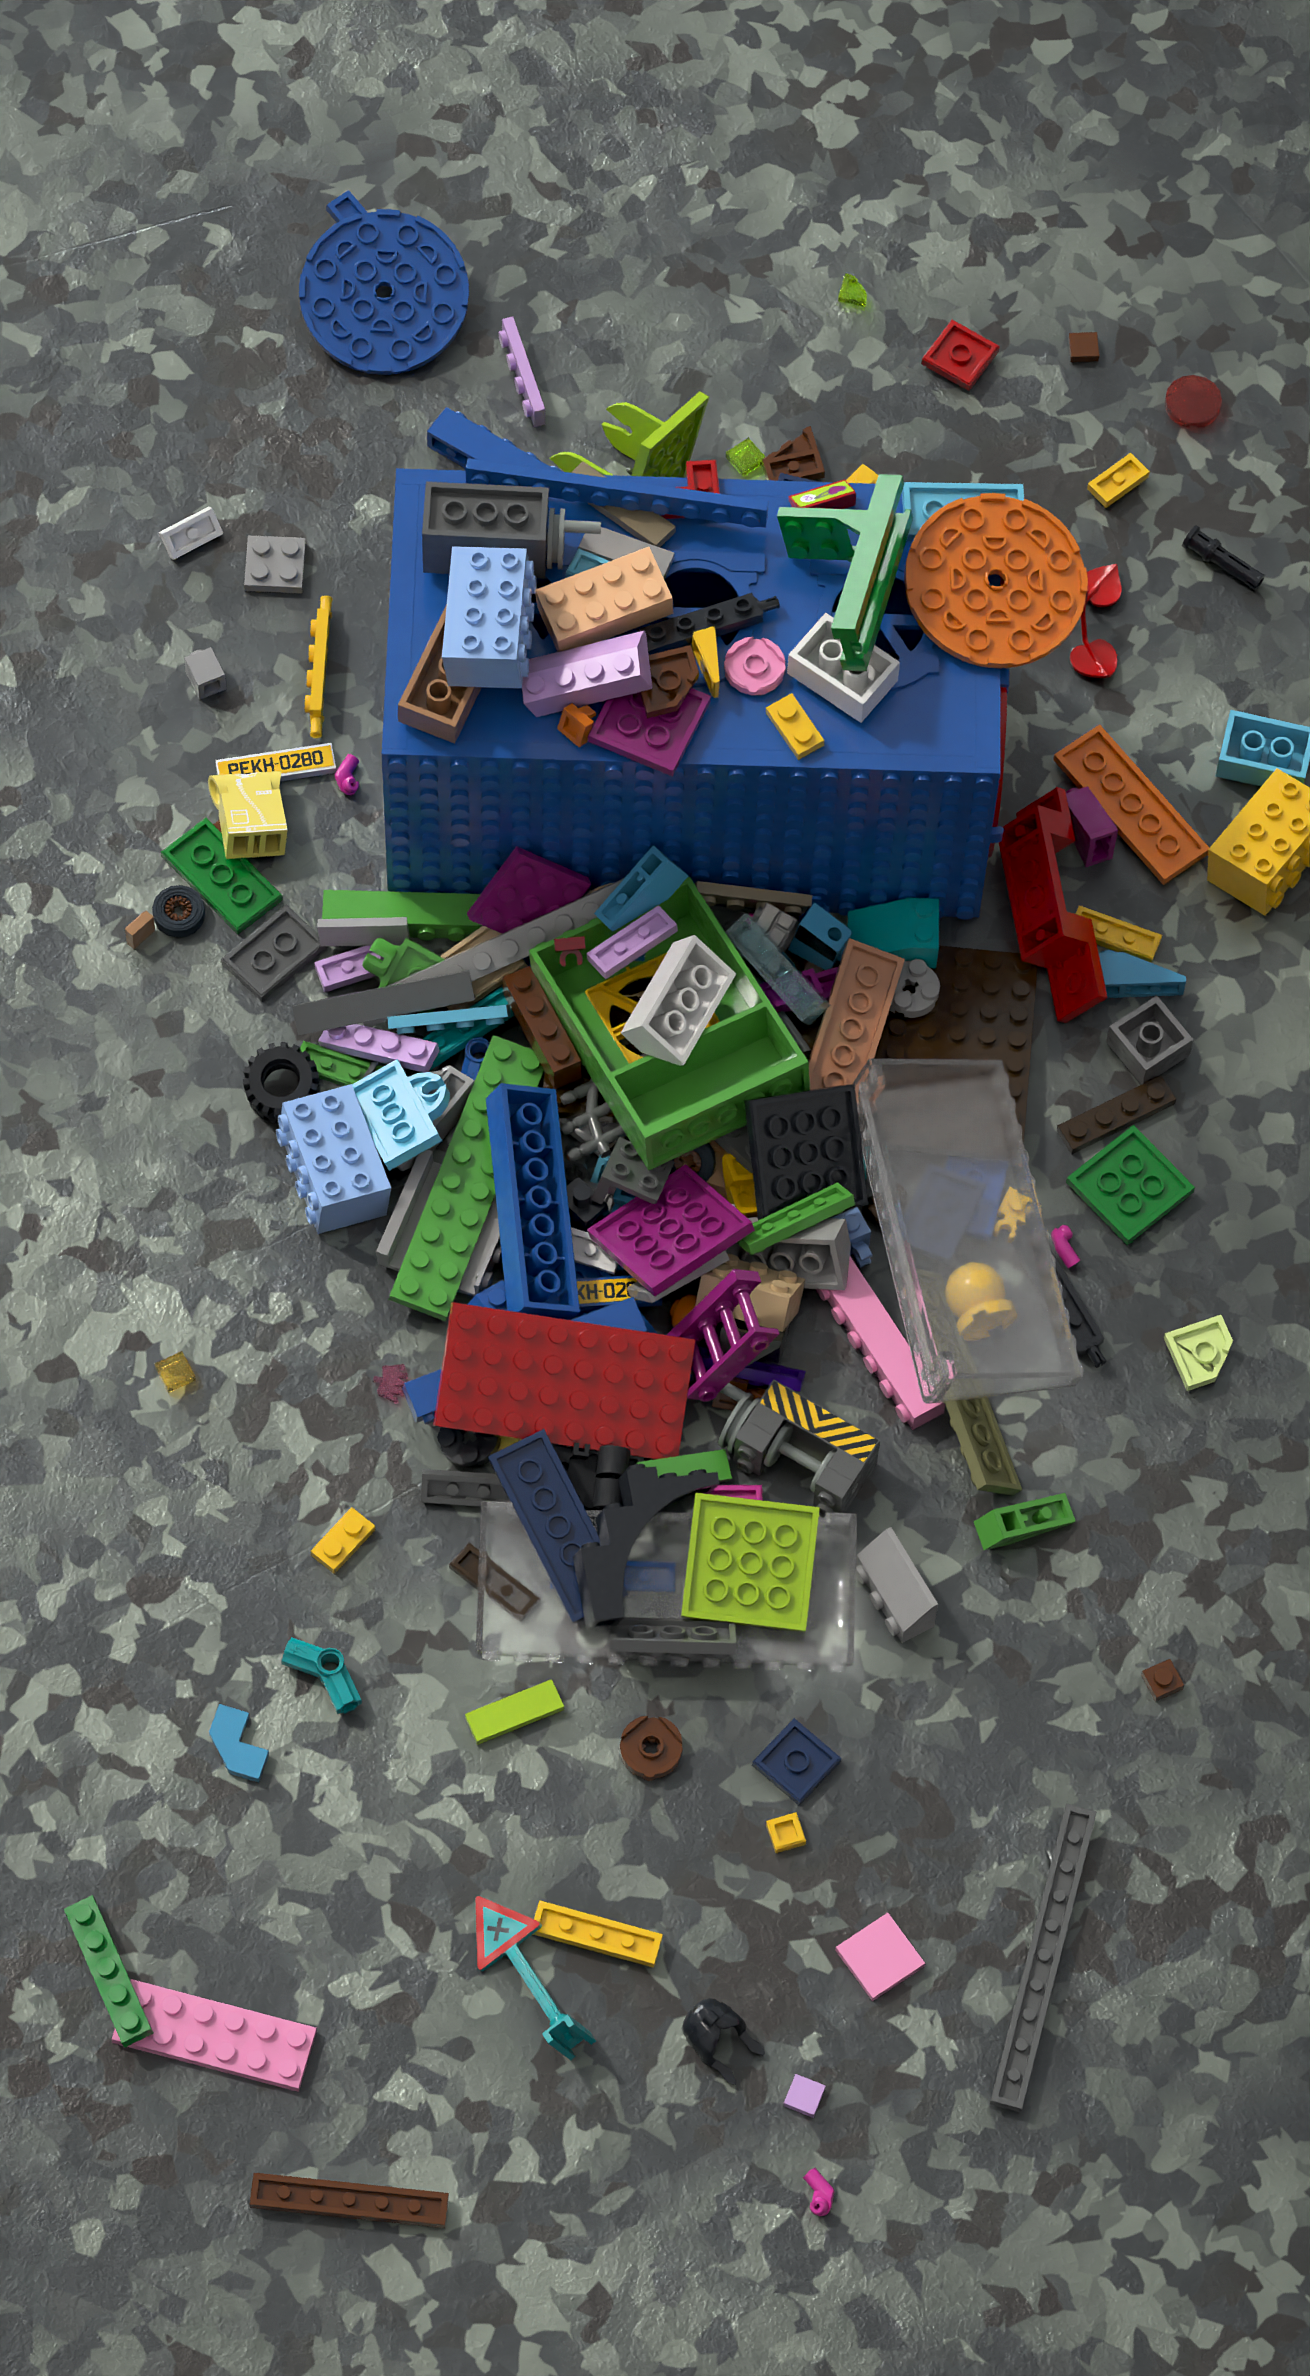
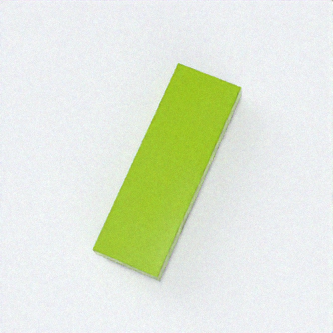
(514, 1712)

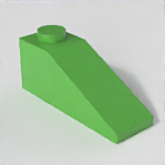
(1023, 1521)

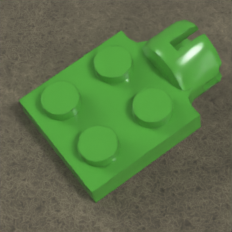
(398, 961)

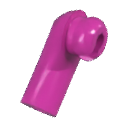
(344, 776)

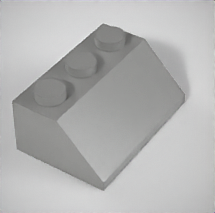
(896, 1586)

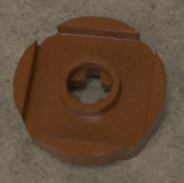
(651, 1765)

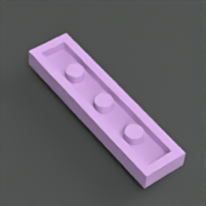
(525, 380)
(381, 1046)

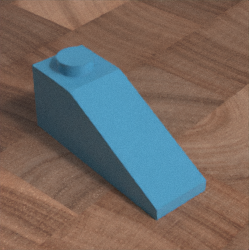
(645, 887)
(1135, 977)

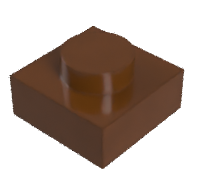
(1162, 1680)

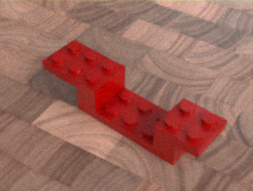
(1044, 928)

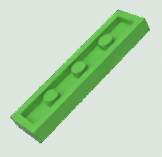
(797, 1217)

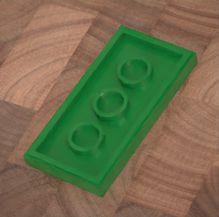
(226, 885)

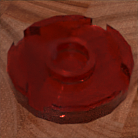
(1193, 401)

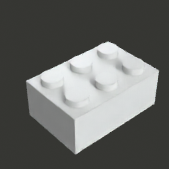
(818, 667)

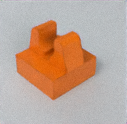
(576, 723)

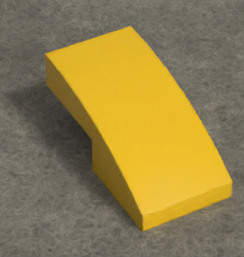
(739, 1186)

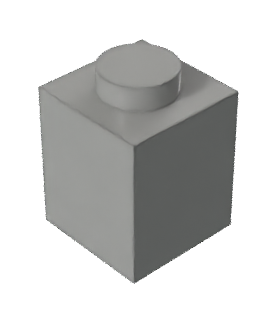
(205, 673)

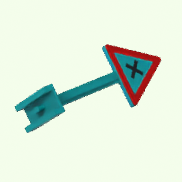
(499, 1934)

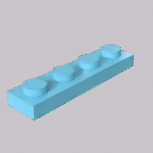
(436, 1020)

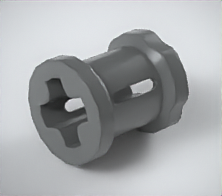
(580, 1165)

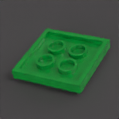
(1130, 1185)

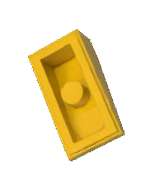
(705, 652)

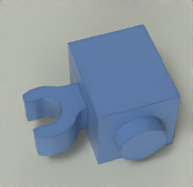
(859, 1235)

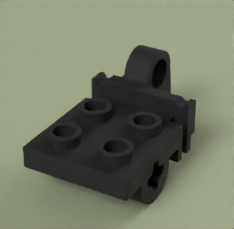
(596, 1472)

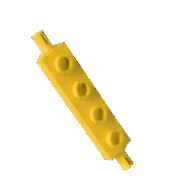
(318, 655)

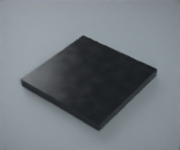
(804, 1146)

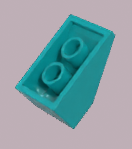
(900, 928)

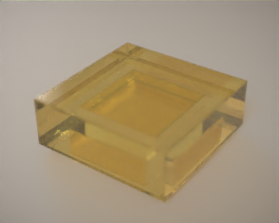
(174, 1371)

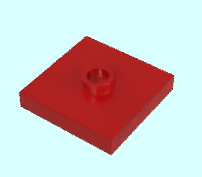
(960, 355)

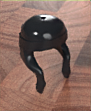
(703, 2032)

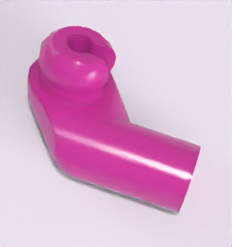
(1062, 1246)
(822, 2195)

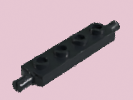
(724, 616)
(1081, 1323)

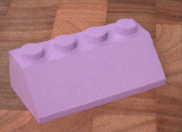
(587, 674)

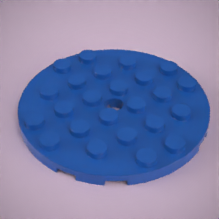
(394, 331)

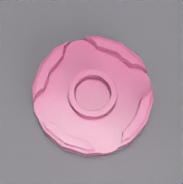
(754, 666)

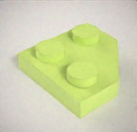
(1199, 1350)

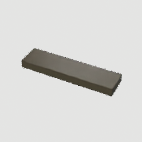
(642, 524)

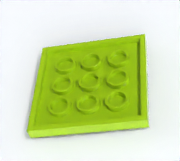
(750, 1562)

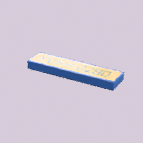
(605, 1291)

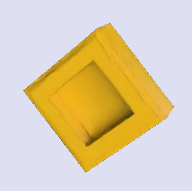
(785, 1832)

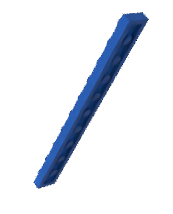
(623, 493)

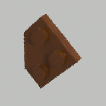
(672, 679)

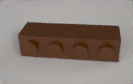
(542, 1027)

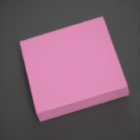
(880, 1956)

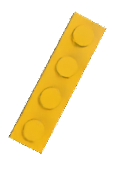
(598, 1934)

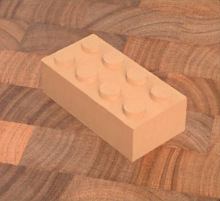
(604, 600)

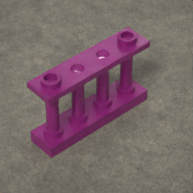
(704, 1319)

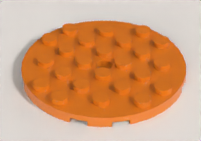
(988, 623)

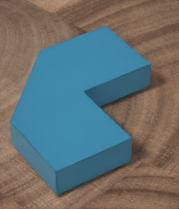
(238, 1757)

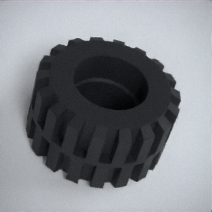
(269, 1061)

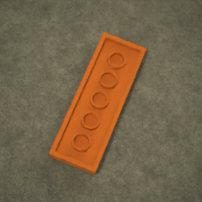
(1133, 804)

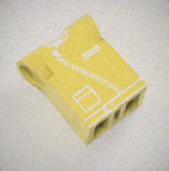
(250, 813)

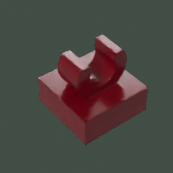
(570, 946)

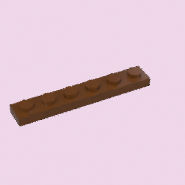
(349, 2200)

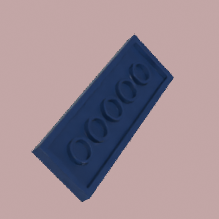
(547, 1511)

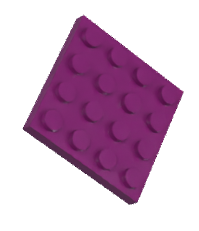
(673, 1236)

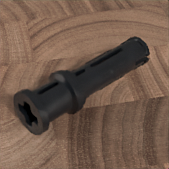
(1212, 551)

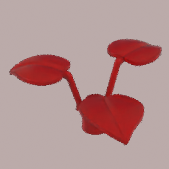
(1098, 657)

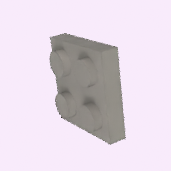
(275, 564)

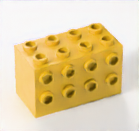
(1264, 844)

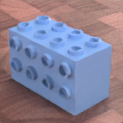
(488, 617)
(333, 1159)

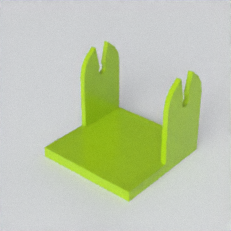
(655, 445)

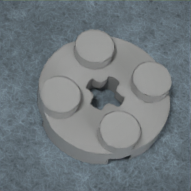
(926, 991)

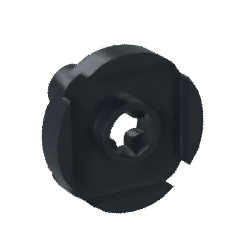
(470, 1453)

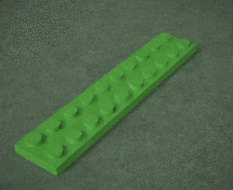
(461, 1190)

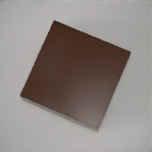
(1083, 347)

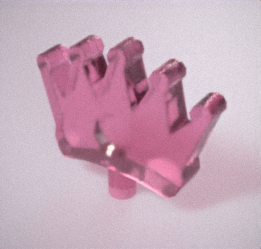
(391, 1382)

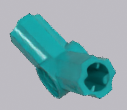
(337, 1682)

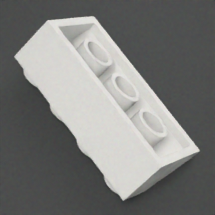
(678, 1001)

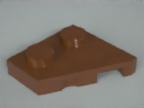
(795, 458)

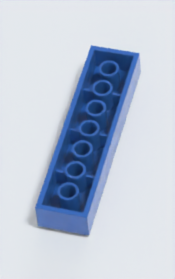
(532, 1201)

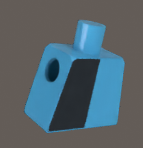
(820, 938)

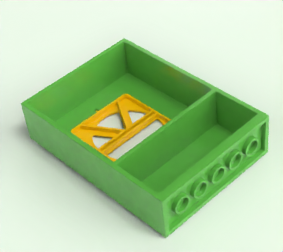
(657, 1102)

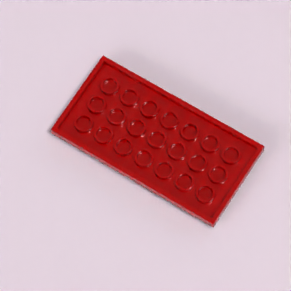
(563, 1376)

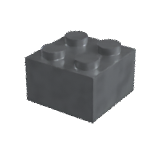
(1149, 1040)

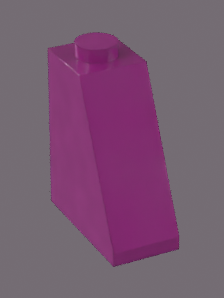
(1092, 827)

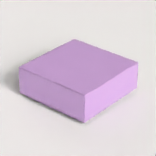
(804, 2095)

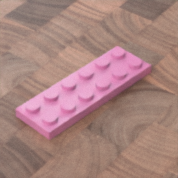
(224, 2037)

